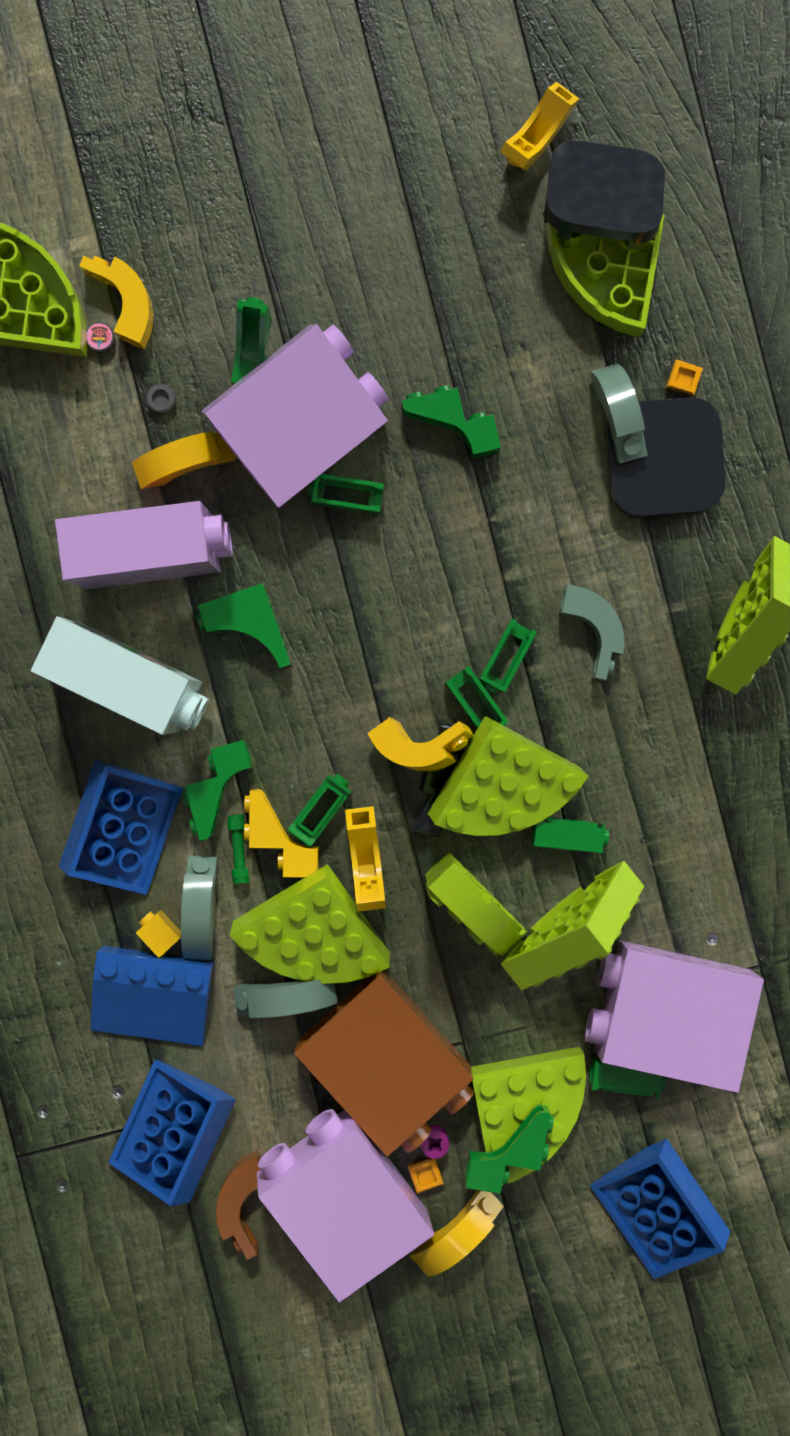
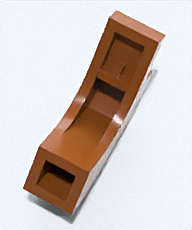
(235, 1188)

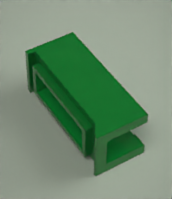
(317, 490)
(462, 678)
(494, 684)
(338, 785)
(570, 835)
(624, 1080)

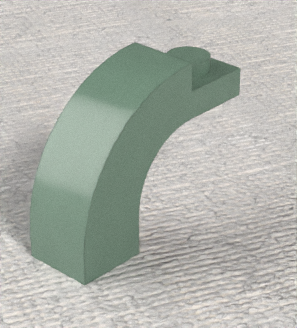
(623, 411)
(604, 621)
(197, 908)
(283, 998)

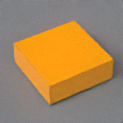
(684, 378)
(425, 1174)

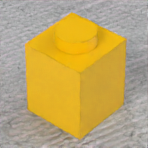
(158, 932)

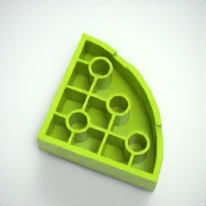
(606, 277)
(37, 299)
(755, 620)
(504, 784)
(473, 905)
(576, 928)
(312, 933)
(513, 1087)

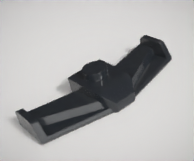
(433, 783)

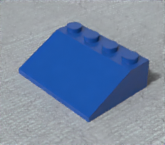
(120, 828)
(151, 995)
(171, 1133)
(662, 1210)

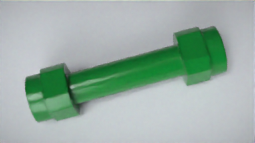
(240, 872)

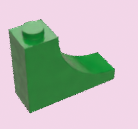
(248, 613)

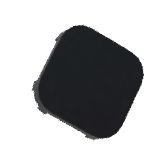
(605, 192)
(682, 463)

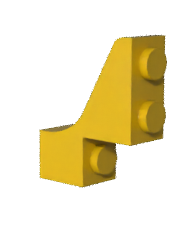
(267, 832)

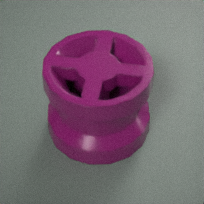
(437, 1137)

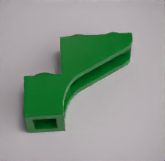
(252, 336)
(445, 410)
(206, 795)
(523, 1149)

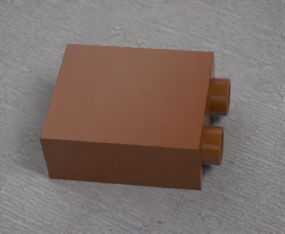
(386, 1064)

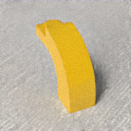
(541, 127)
(137, 310)
(180, 457)
(429, 756)
(365, 859)
(459, 1236)

